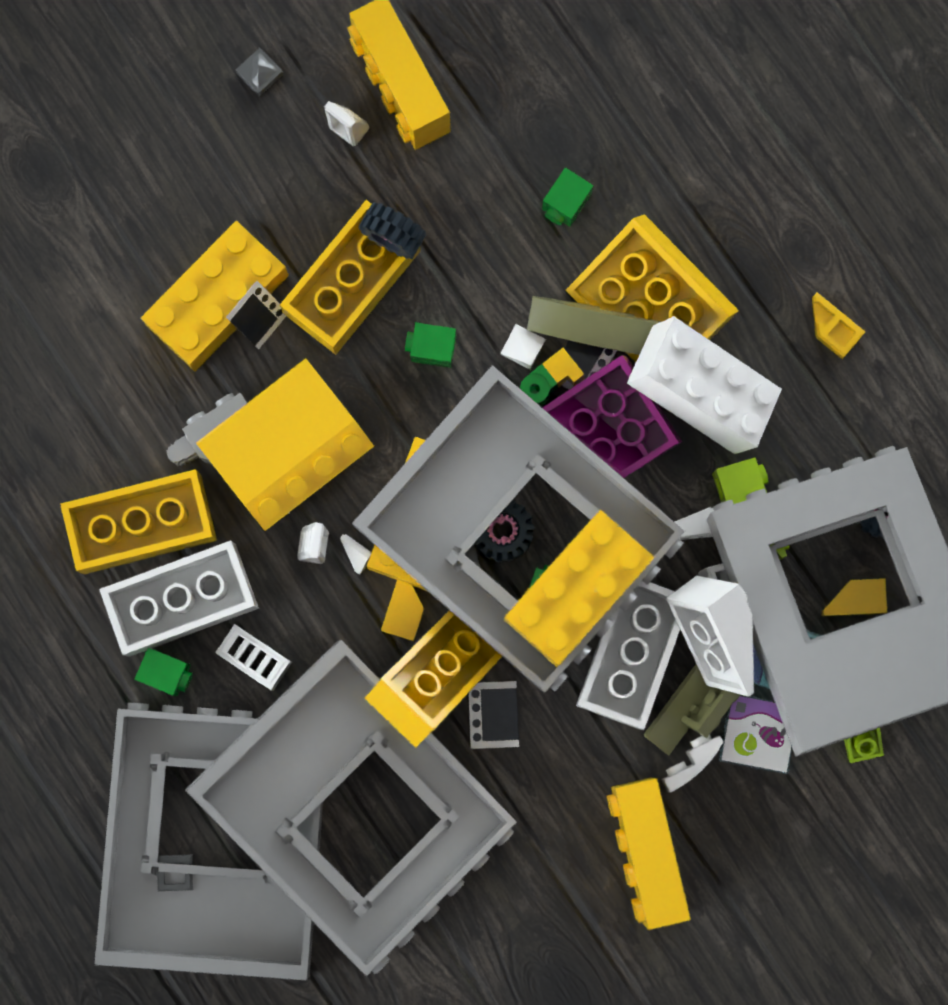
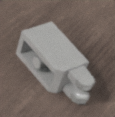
(199, 425)

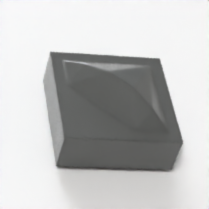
(259, 72)

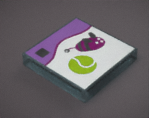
(755, 736)

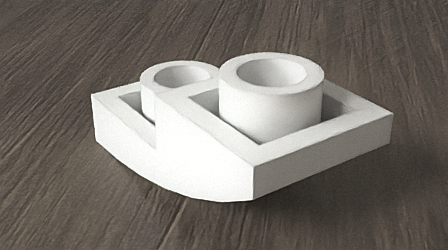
(700, 755)

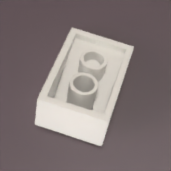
(717, 631)

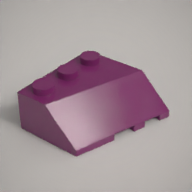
(615, 419)

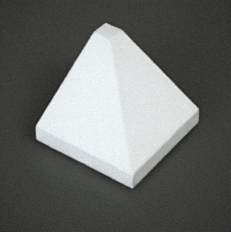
(523, 346)
(357, 553)

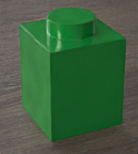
(566, 198)
(431, 344)
(164, 672)

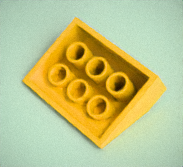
(652, 280)
(285, 444)

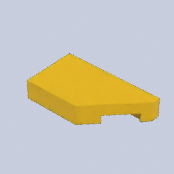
(834, 327)
(859, 598)
(403, 612)

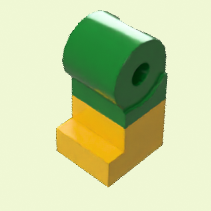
(550, 376)

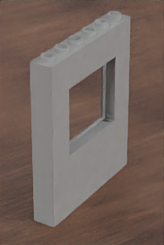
(468, 478)
(866, 671)
(298, 758)
(233, 916)

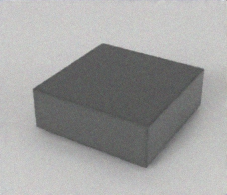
(186, 859)

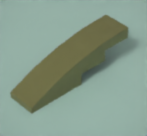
(589, 324)

